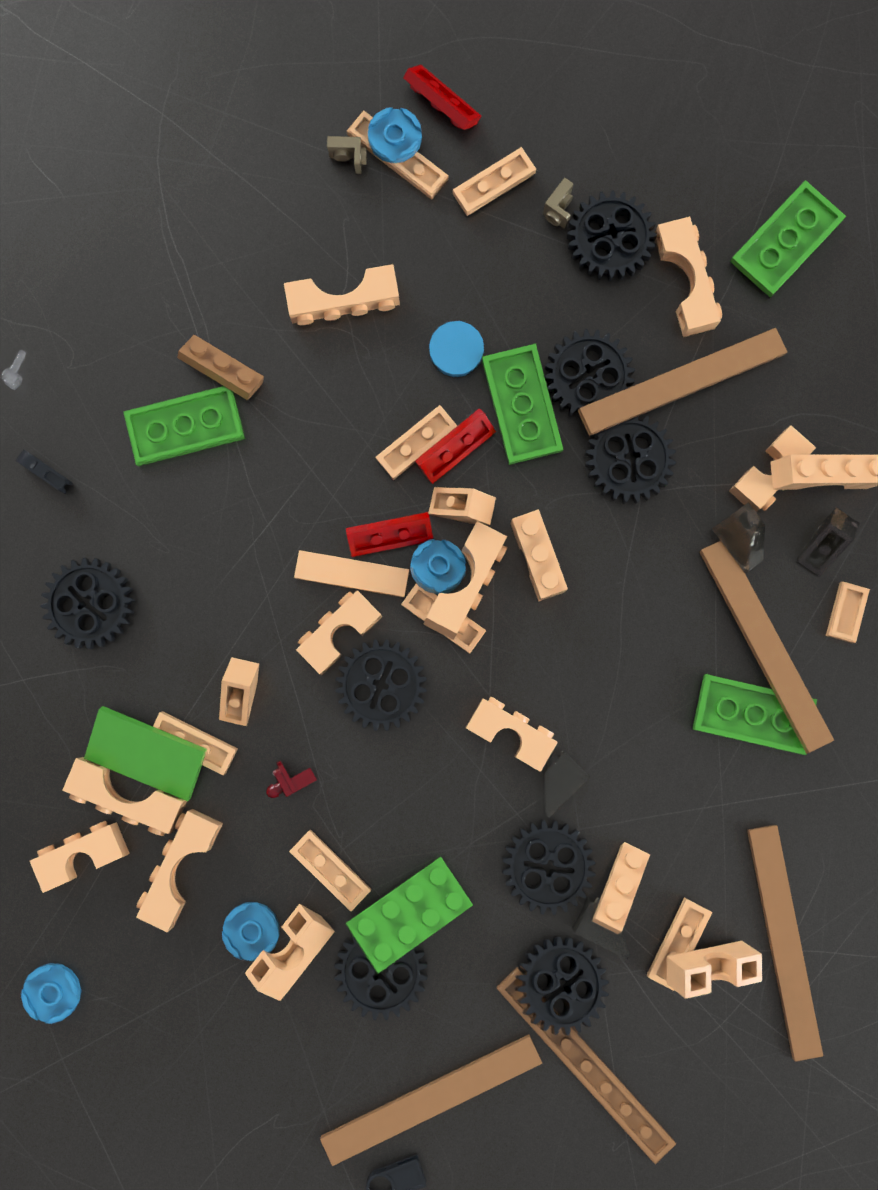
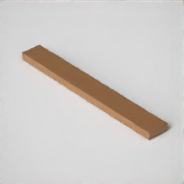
(682, 381)
(767, 648)
(785, 943)
(597, 1079)
(430, 1100)

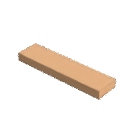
(416, 170)
(351, 573)

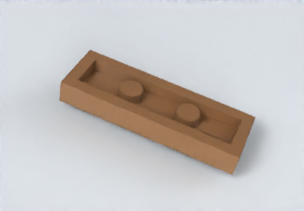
(220, 367)

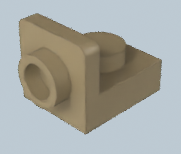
(347, 148)
(557, 203)

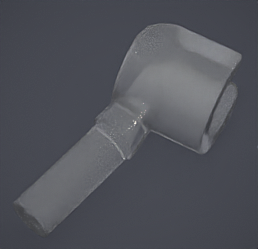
(10, 374)

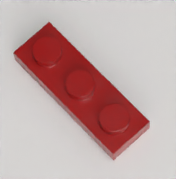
(441, 97)
(455, 446)
(389, 534)

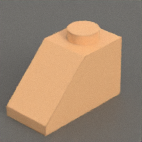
(462, 505)
(238, 691)

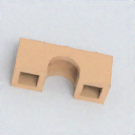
(757, 487)
(539, 555)
(318, 647)
(534, 744)
(56, 865)
(733, 962)
(279, 971)

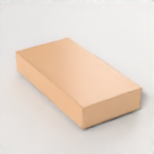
(847, 612)

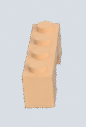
(679, 245)
(309, 303)
(807, 471)
(480, 551)
(92, 783)
(163, 902)

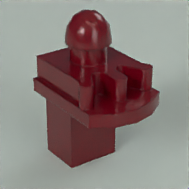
(289, 785)

